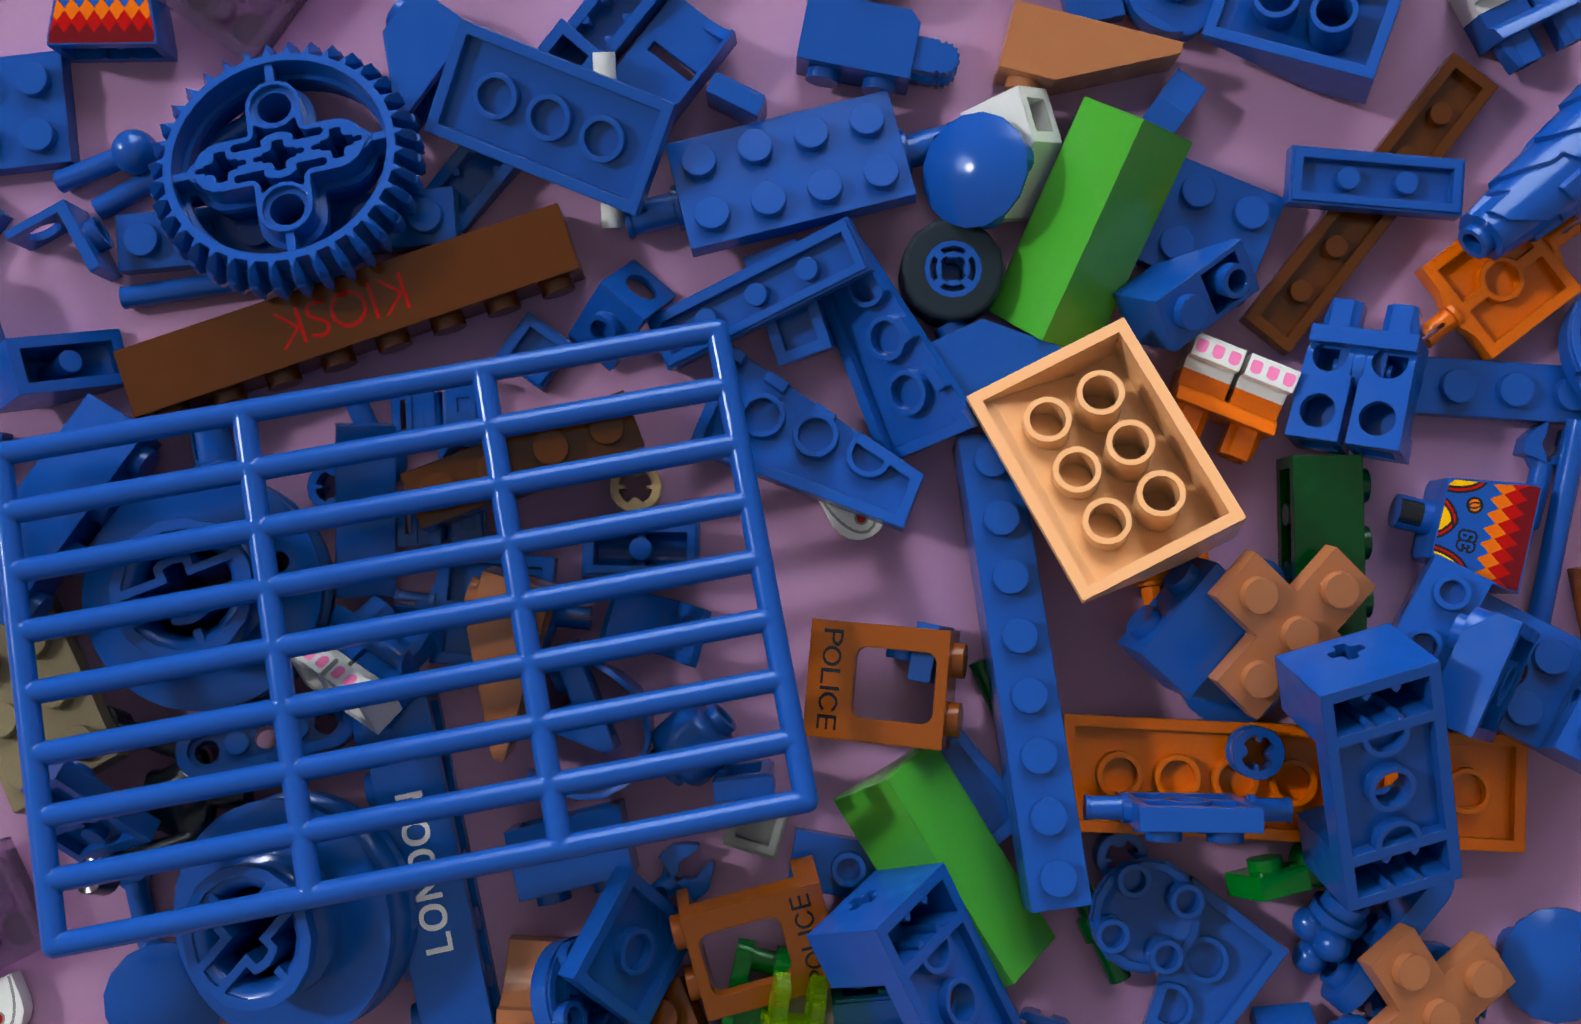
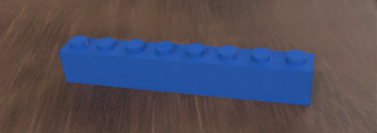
(1021, 681)

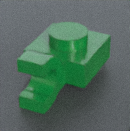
(1271, 878)

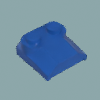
(1484, 670)

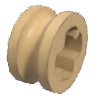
(657, 488)

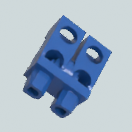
(1360, 383)

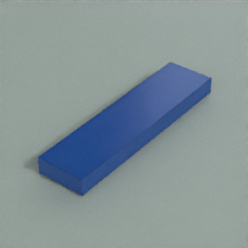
(771, 287)

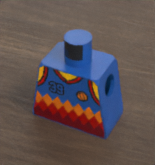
(112, 31)
(1474, 525)

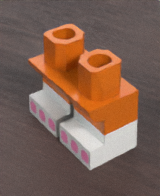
(1233, 391)

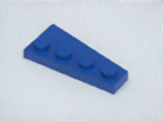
(894, 368)

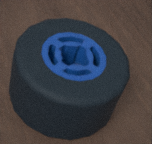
(938, 290)

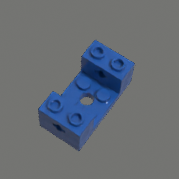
(1548, 696)
(1374, 712)
(919, 942)

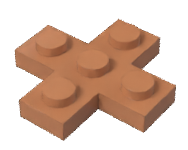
(1281, 618)
(1430, 990)

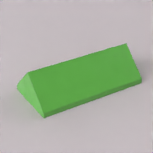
(1089, 224)
(922, 816)

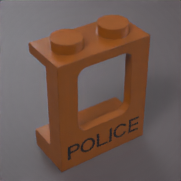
(833, 677)
(792, 901)

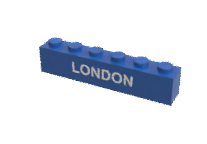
(452, 950)

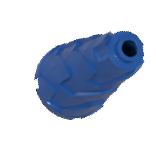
(1532, 191)

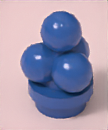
(1325, 932)

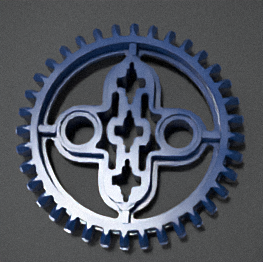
(287, 170)

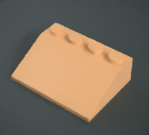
(1107, 462)

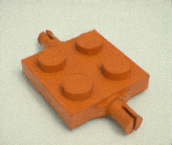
(1500, 298)

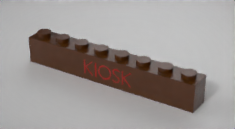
(380, 311)

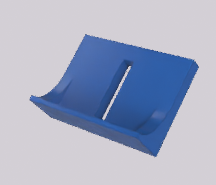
(688, 39)

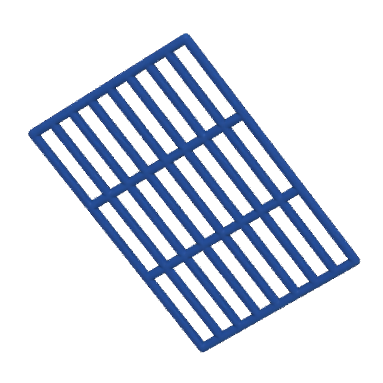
(277, 647)

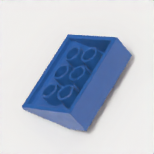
(1314, 43)

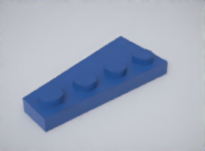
(814, 451)

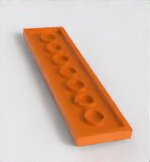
(1189, 756)

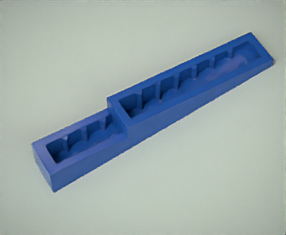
(592, 28)

